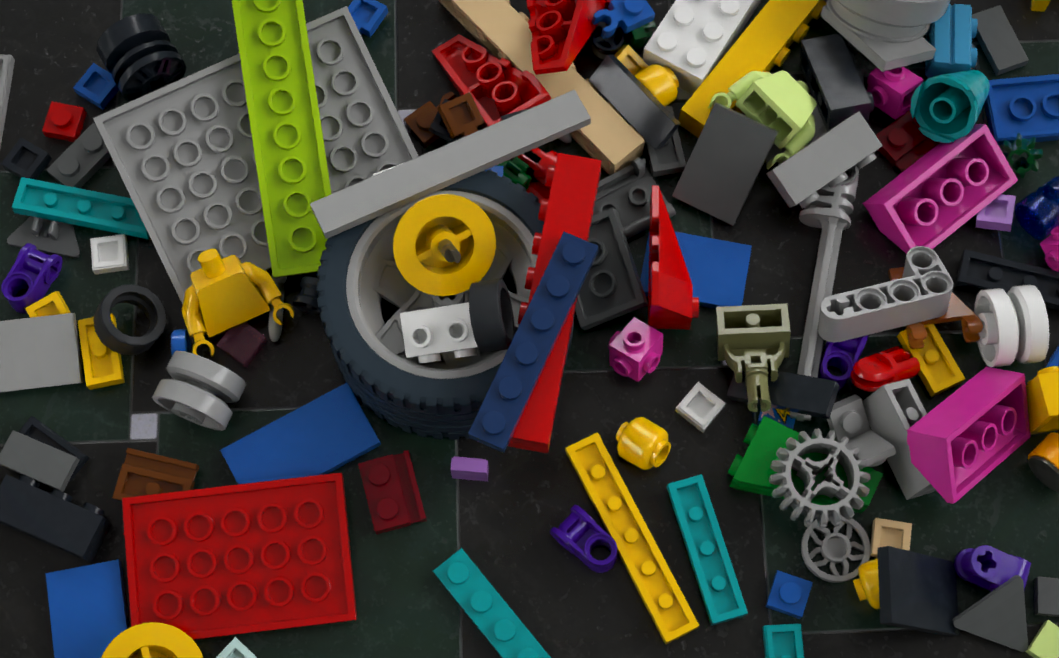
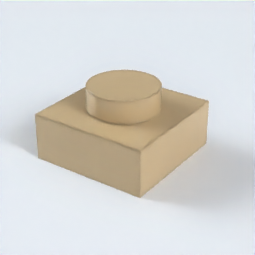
(891, 534)

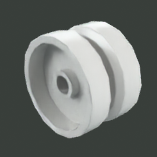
(1012, 325)

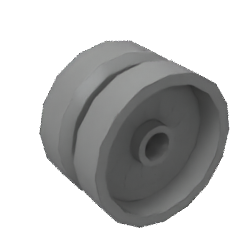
(199, 390)

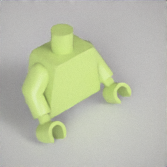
(777, 103)

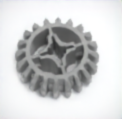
(831, 486)

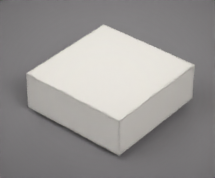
(109, 254)
(700, 407)

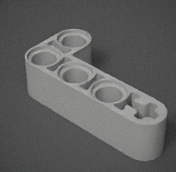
(914, 298)

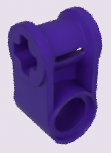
(33, 272)
(843, 356)
(582, 534)
(989, 566)

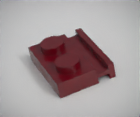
(904, 142)
(392, 492)

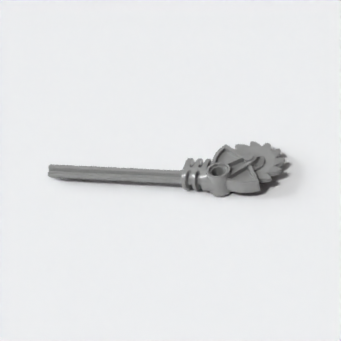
(830, 214)

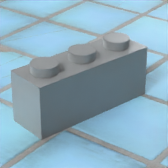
(825, 161)
(890, 414)

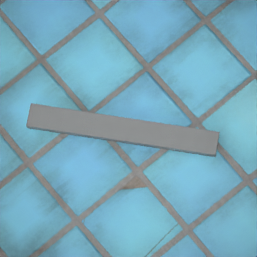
(450, 164)

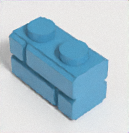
(953, 41)

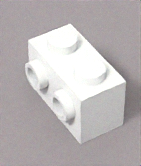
(438, 331)

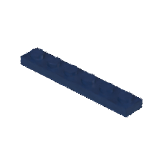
(533, 342)

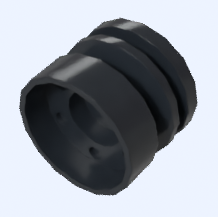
(140, 55)

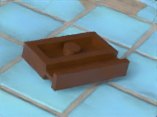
(153, 474)

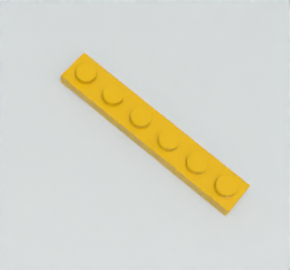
(633, 539)

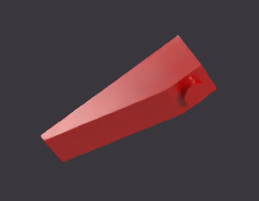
(559, 31)
(491, 81)
(669, 283)

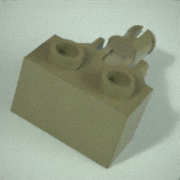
(754, 342)

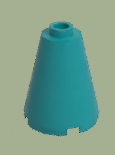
(949, 104)

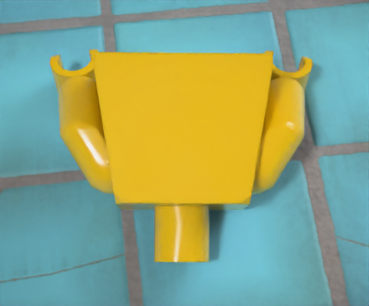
(227, 295)

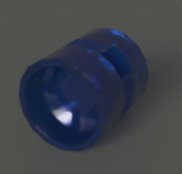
(1040, 210)

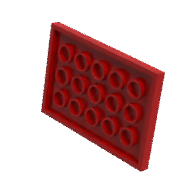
(241, 557)

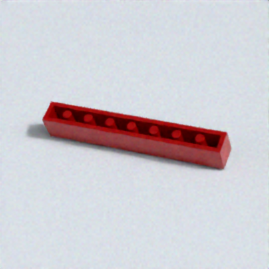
(567, 210)

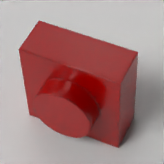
(64, 121)

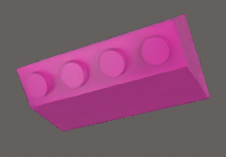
(941, 190)
(971, 432)

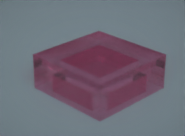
(242, 343)

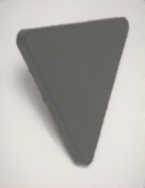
(47, 236)
(999, 616)

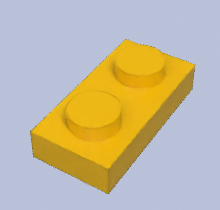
(100, 363)
(937, 364)

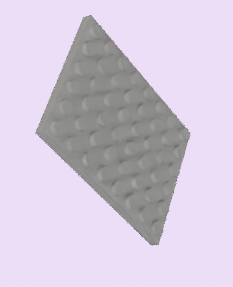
(193, 155)

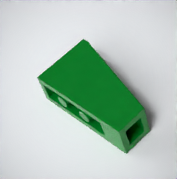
(753, 470)

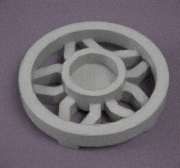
(835, 549)

